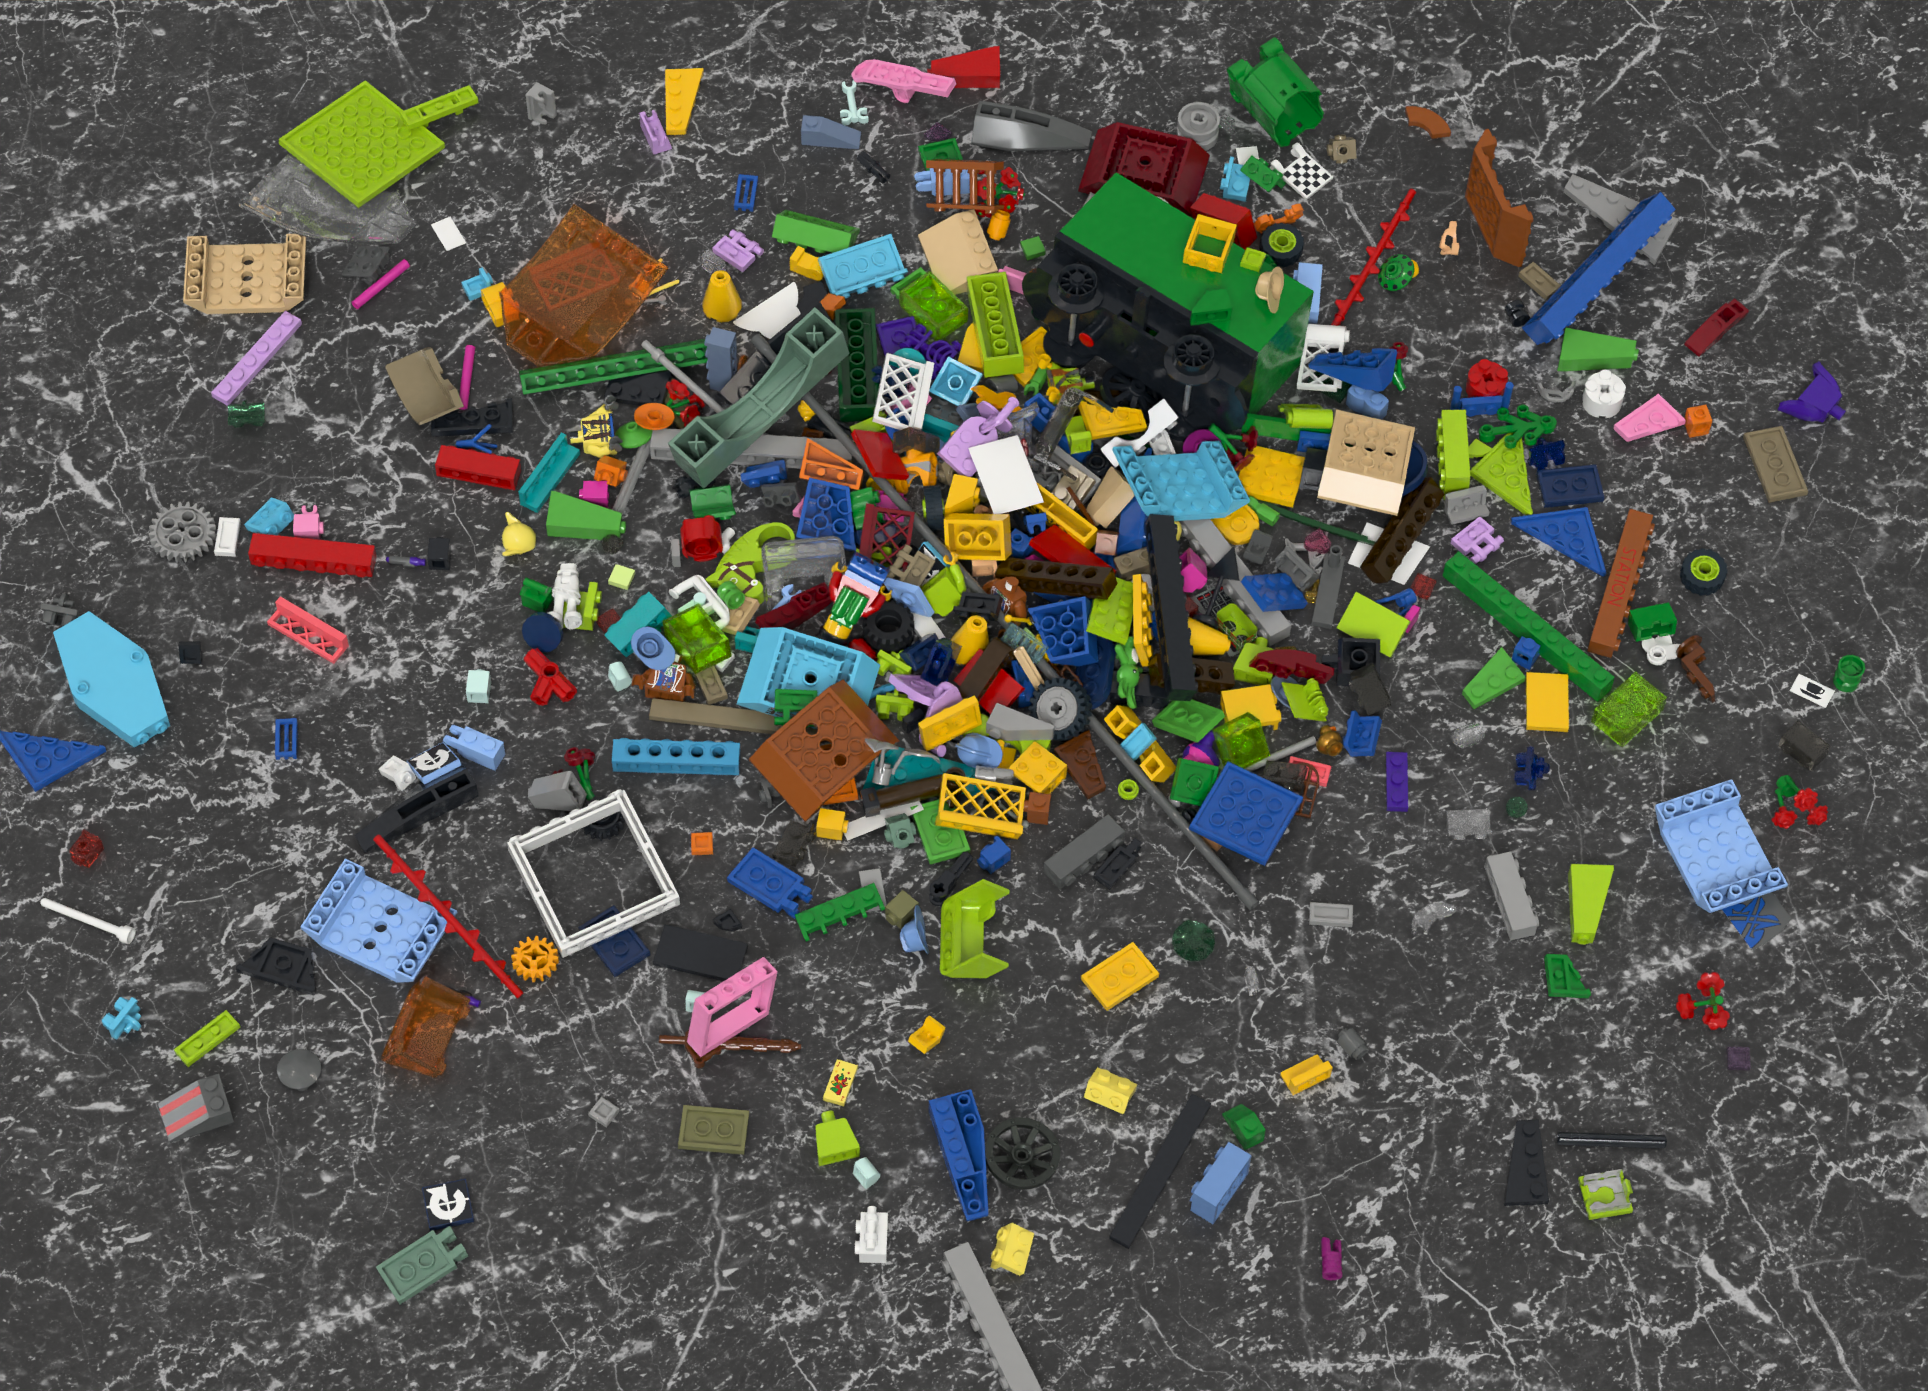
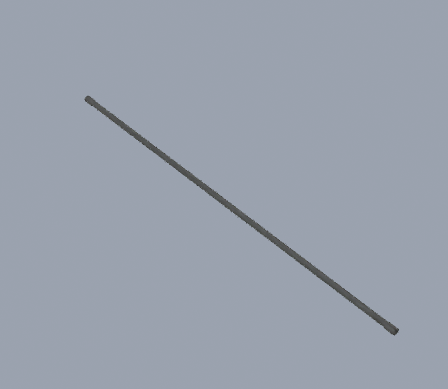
(1242, 892)

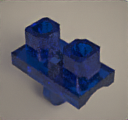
(1546, 451)
(1534, 768)

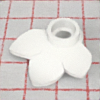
(1660, 647)

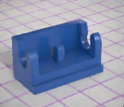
(1020, 676)

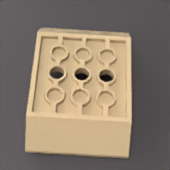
(216, 274)
(1363, 476)

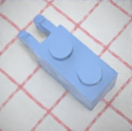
(927, 181)
(476, 746)

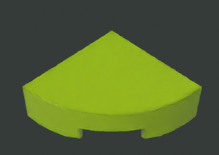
(1478, 449)

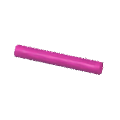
(380, 284)
(466, 375)

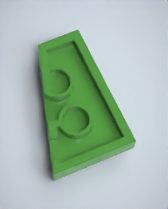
(1493, 680)

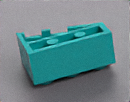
(645, 613)

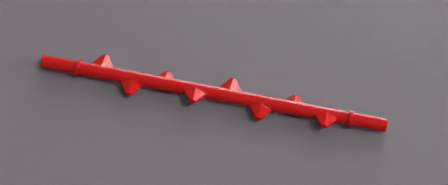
(1374, 253)
(443, 908)

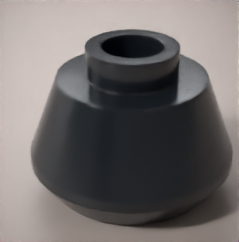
(1097, 463)

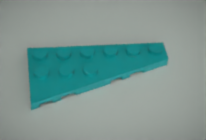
(919, 767)

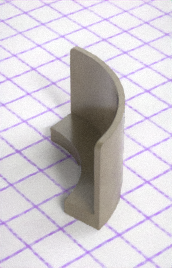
(421, 386)

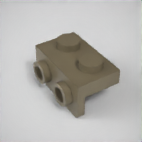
(1132, 564)

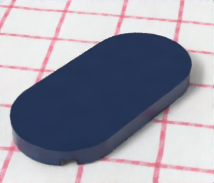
(1098, 676)

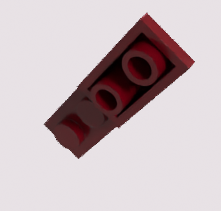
(1716, 326)
(798, 610)
(1287, 662)

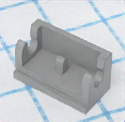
(540, 102)

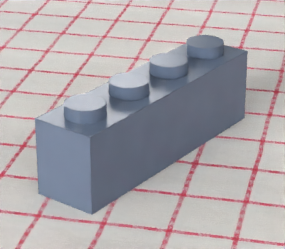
(721, 357)

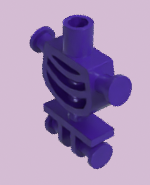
(939, 350)

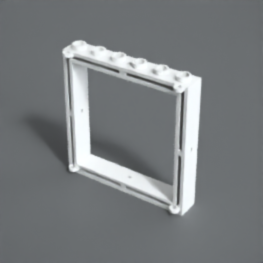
(576, 820)

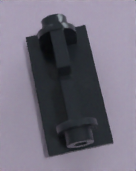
(685, 484)

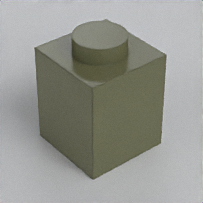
(900, 909)

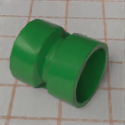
(1849, 673)

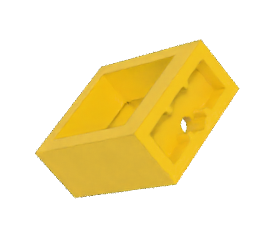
(1205, 226)

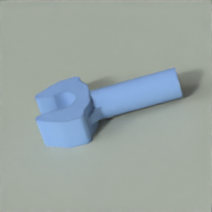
(786, 597)

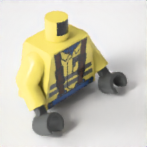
(598, 431)

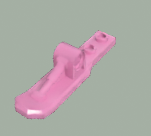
(902, 79)

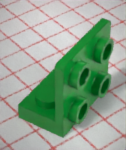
(712, 501)

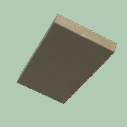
(1775, 464)

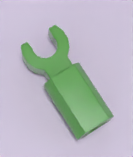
(1036, 381)
(1264, 512)

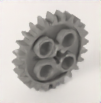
(182, 532)

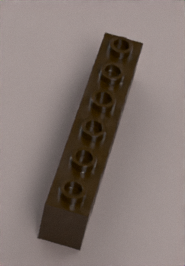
(1402, 531)
(1059, 578)

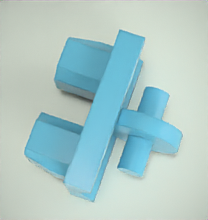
(125, 1020)

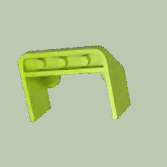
(963, 932)

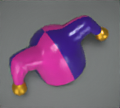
(1202, 751)

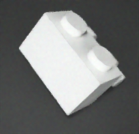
(873, 1236)

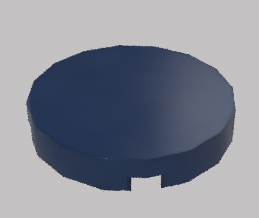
(542, 632)

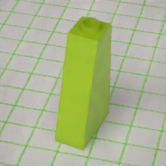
(1586, 898)

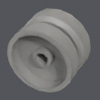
(1199, 123)

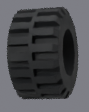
(894, 615)

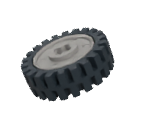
(1074, 707)

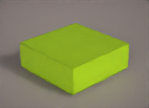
(1253, 259)

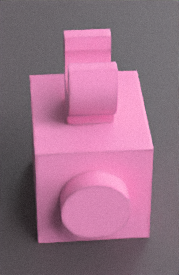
(308, 524)

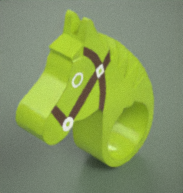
(745, 560)

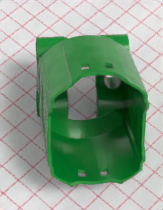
(1276, 93)

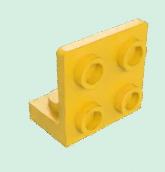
(1039, 769)

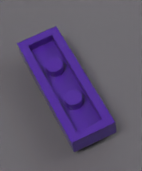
(1396, 781)

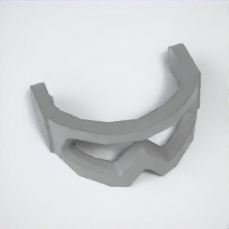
(1544, 392)

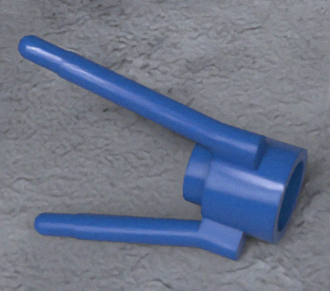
(1403, 599)

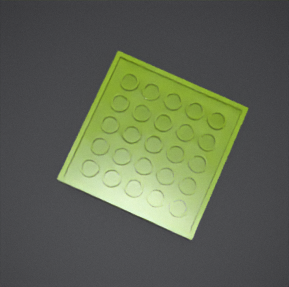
(360, 144)

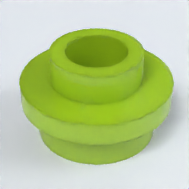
(1128, 784)

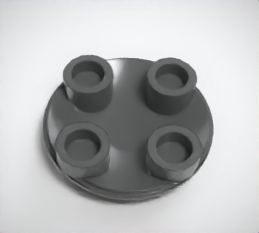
(299, 1069)

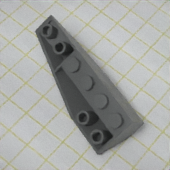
(1025, 129)

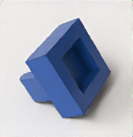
(1035, 519)

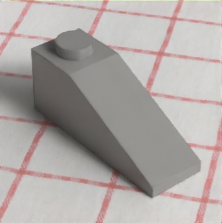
(1016, 726)

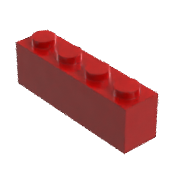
(478, 467)

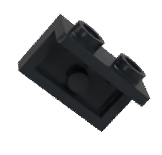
(979, 604)

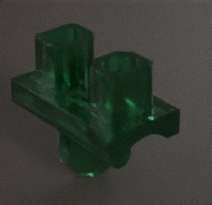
(246, 413)

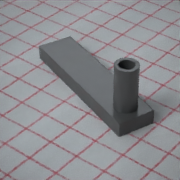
(1328, 588)

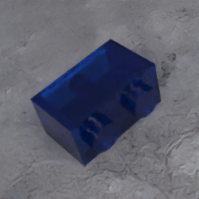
(941, 661)

